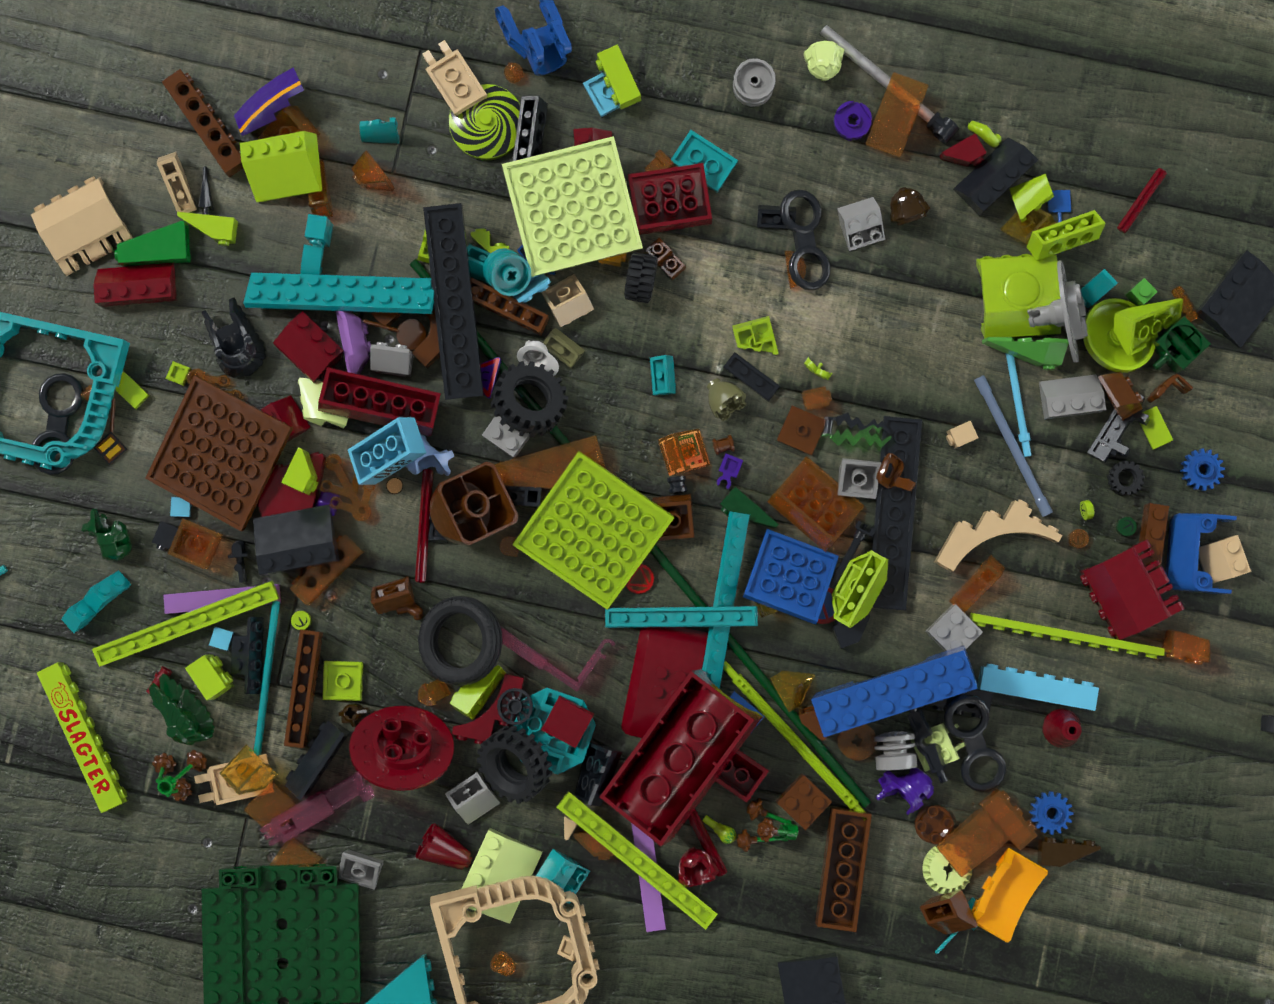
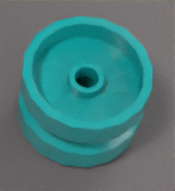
(507, 272)

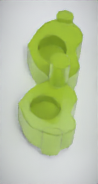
(816, 369)

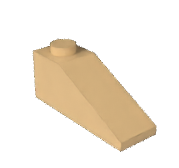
(176, 182)

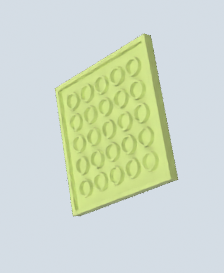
(572, 206)

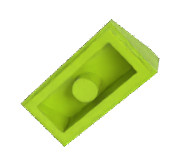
(1156, 429)

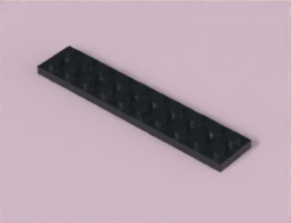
(453, 301)
(896, 511)

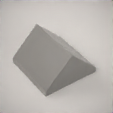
(858, 478)
(360, 869)

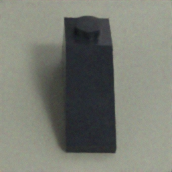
(527, 496)

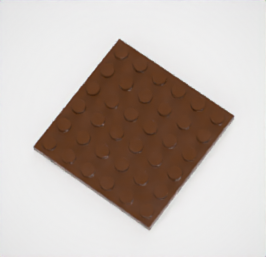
(219, 453)

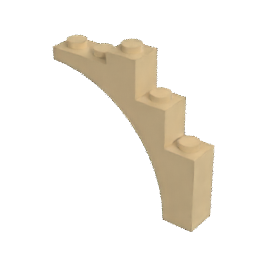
(1016, 520)

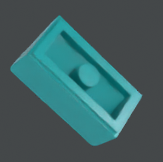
(663, 375)

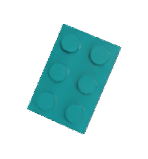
(699, 150)

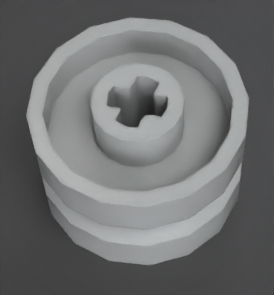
(761, 74)

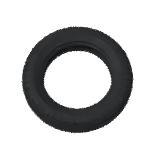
(429, 636)

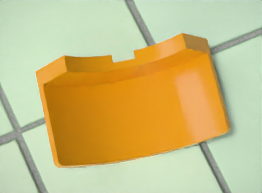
(1007, 894)

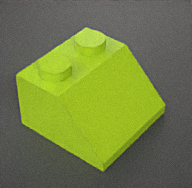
(301, 473)

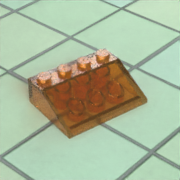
(813, 504)

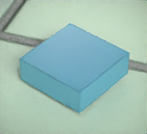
(180, 507)
(221, 638)

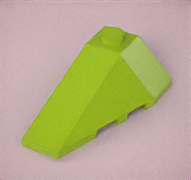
(1141, 323)

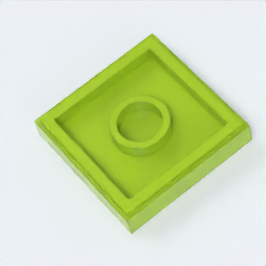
(342, 680)

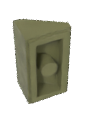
(563, 347)

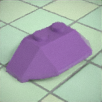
(354, 341)

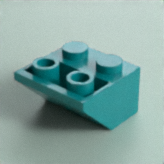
(563, 871)

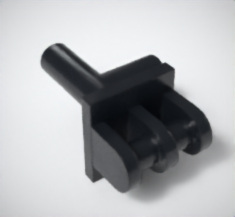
(239, 553)

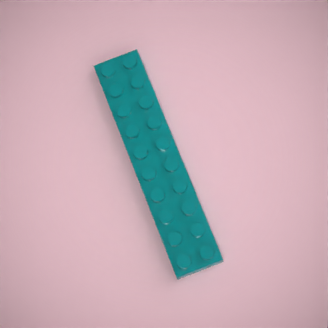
(340, 293)

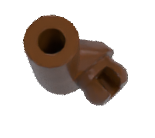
(414, 610)

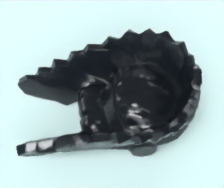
(237, 344)

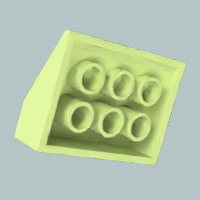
(498, 861)

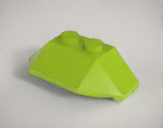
(859, 588)

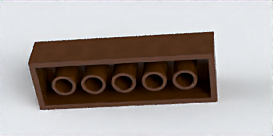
(843, 869)

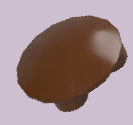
(933, 824)

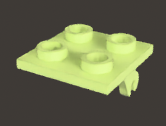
(941, 737)

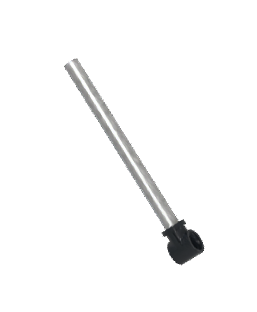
(942, 128)

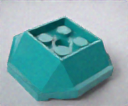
(560, 753)

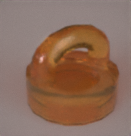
(513, 72)

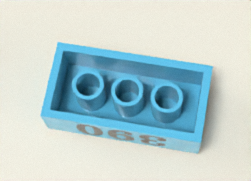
(386, 451)

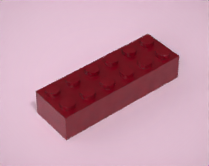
(377, 400)

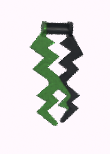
(838, 439)

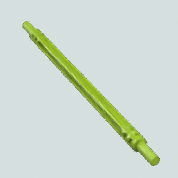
(793, 739)

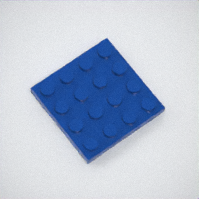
(791, 576)

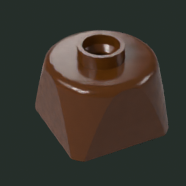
(472, 505)

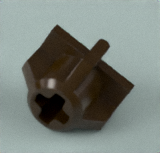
(353, 714)

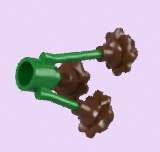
(173, 785)
(766, 829)

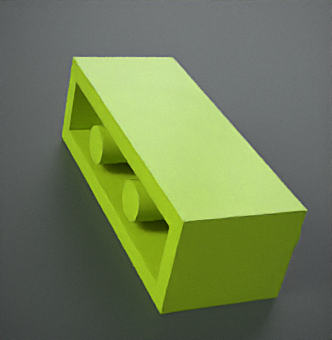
(618, 77)

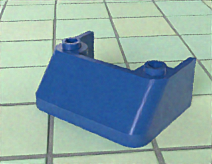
(1184, 551)

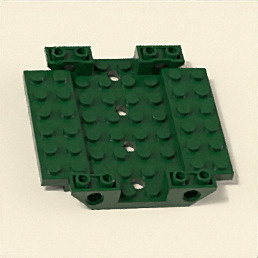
(246, 942)

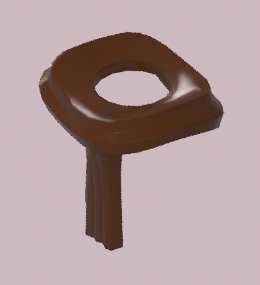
(894, 478)

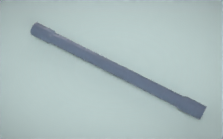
(1040, 499)

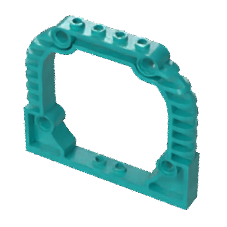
(104, 353)

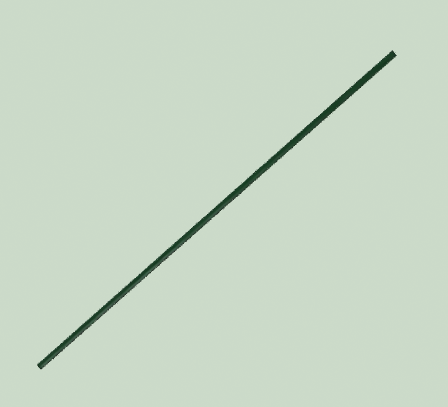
(693, 596)

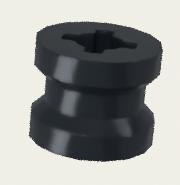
(677, 484)

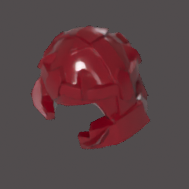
(696, 868)

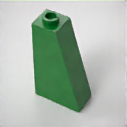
(160, 246)

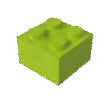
(210, 676)

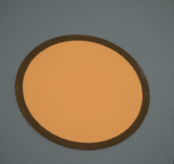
(394, 485)

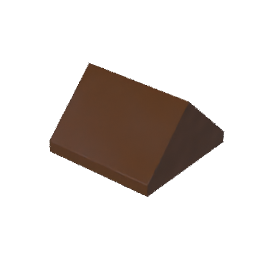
(392, 595)

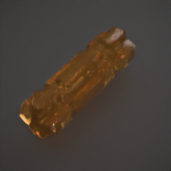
(1187, 306)

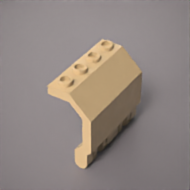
(79, 224)

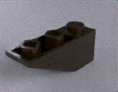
(1061, 853)

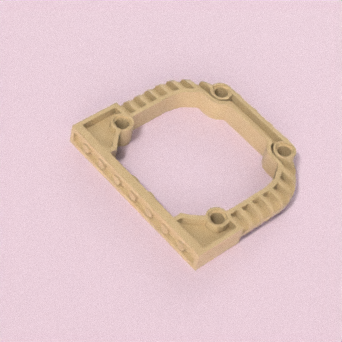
(451, 913)

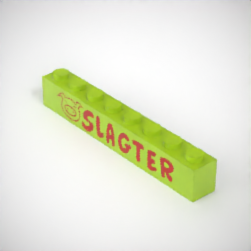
(82, 737)

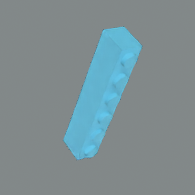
(1038, 688)

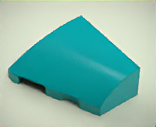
(379, 131)

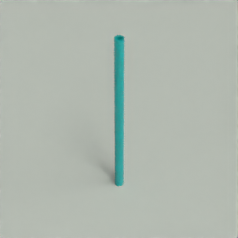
(266, 677)

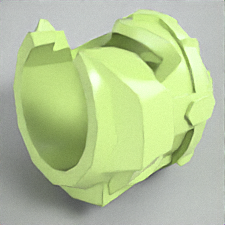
(824, 59)

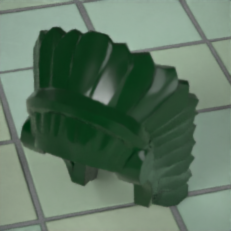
(183, 713)

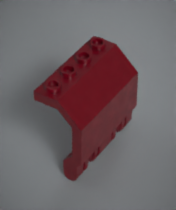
(1130, 593)

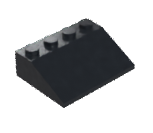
(1240, 299)
(295, 540)
(812, 980)

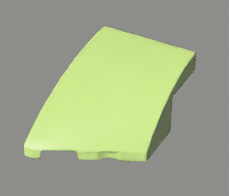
(309, 399)

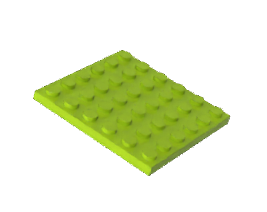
(593, 530)

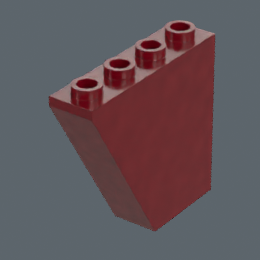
(282, 498)

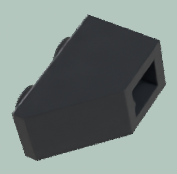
(847, 636)

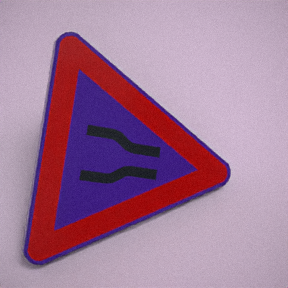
(489, 375)

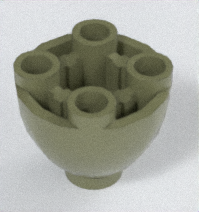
(724, 398)

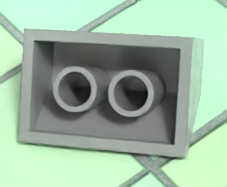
(1072, 396)

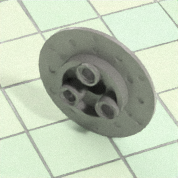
(1064, 312)

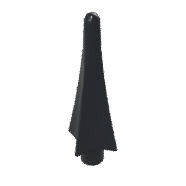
(205, 201)

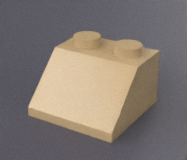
(567, 300)
(1224, 559)

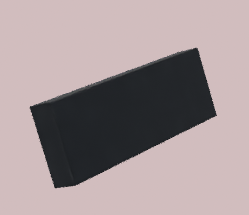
(751, 376)

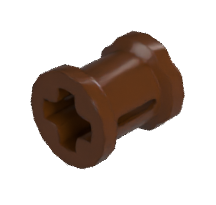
(723, 445)

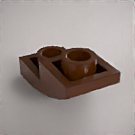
(666, 259)

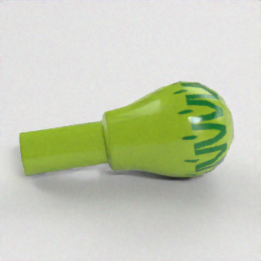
(725, 833)

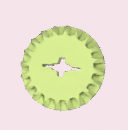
(937, 877)

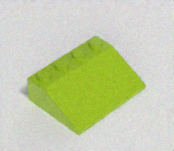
(282, 165)

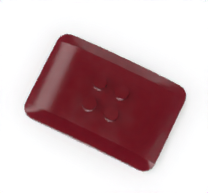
(659, 668)

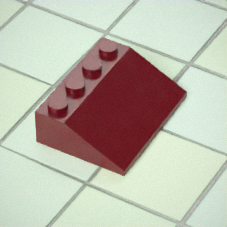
(670, 198)

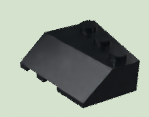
(596, 773)

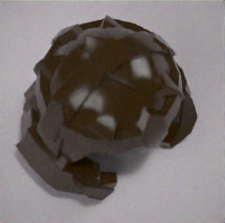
(907, 206)

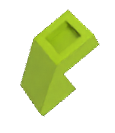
(483, 239)

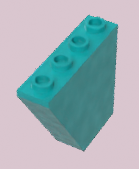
(409, 987)

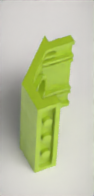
(1013, 287)

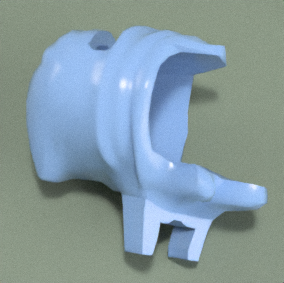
(431, 459)

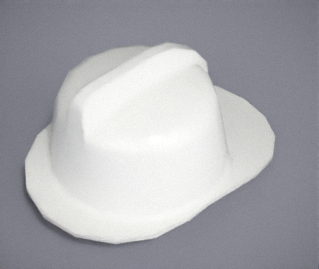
(538, 353)

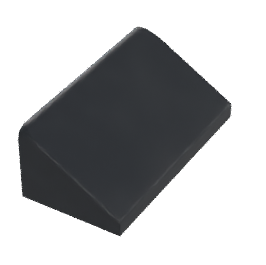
(770, 216)

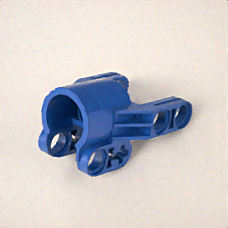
(544, 46)

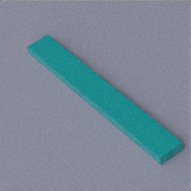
(682, 616)

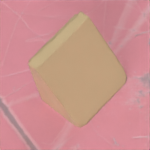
(569, 827)
(566, 949)

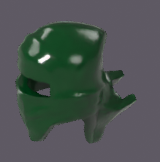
(112, 540)

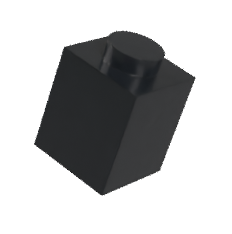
(164, 536)

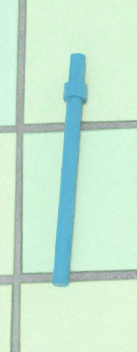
(1024, 436)

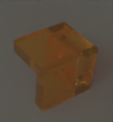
(660, 161)

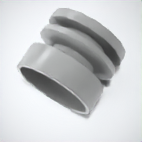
(895, 751)

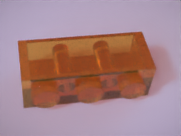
(1009, 818)

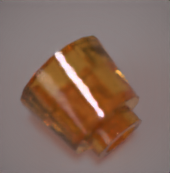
(503, 964)

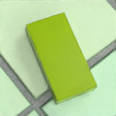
(131, 391)

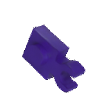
(730, 468)

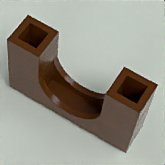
(428, 350)

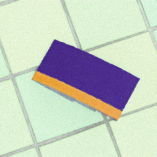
(266, 101)

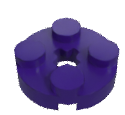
(848, 130)

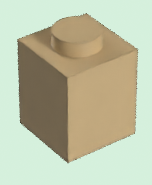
(961, 435)

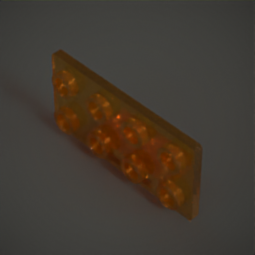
(897, 114)

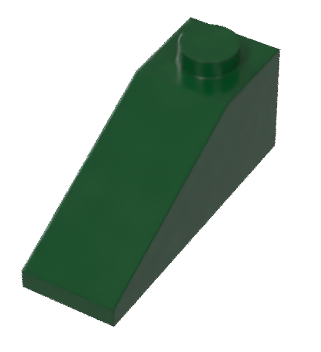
(740, 503)

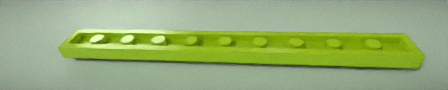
(185, 623)
(1074, 637)
(636, 860)

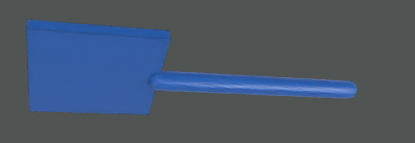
(1060, 203)

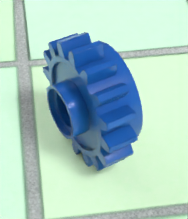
(1211, 466)
(1060, 817)

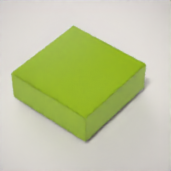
(178, 373)

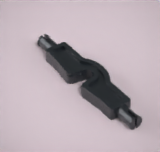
(930, 751)

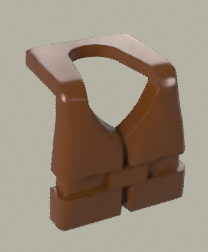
(1161, 388)

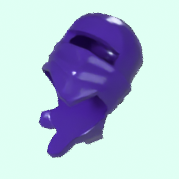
(912, 787)

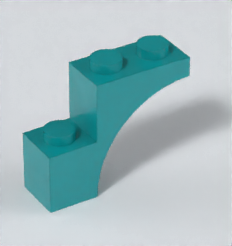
(94, 601)

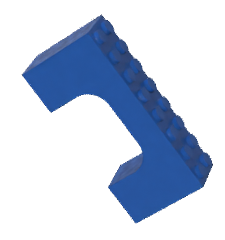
(894, 692)

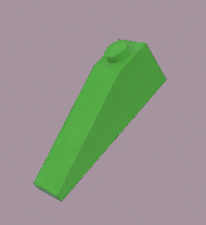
(1044, 353)

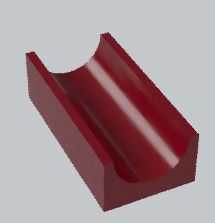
(679, 758)

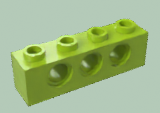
(1065, 235)

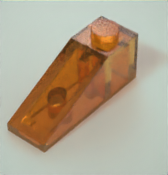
(320, 202)
(978, 584)

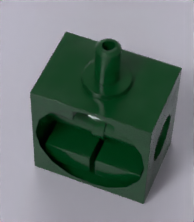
(1179, 345)

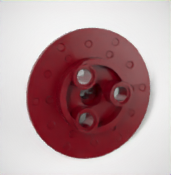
(401, 748)

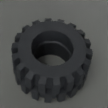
(640, 277)

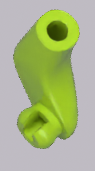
(985, 133)

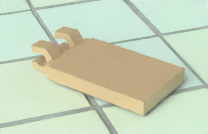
(454, 79)
(221, 791)

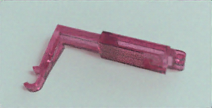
(541, 661)
(316, 808)

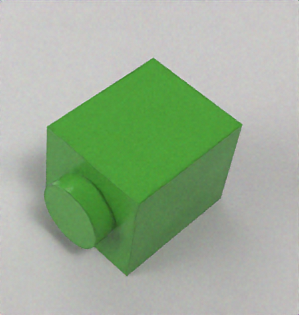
(1141, 293)

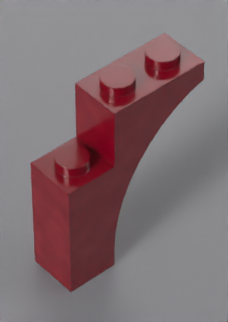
(483, 726)

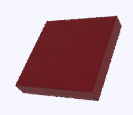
(567, 721)

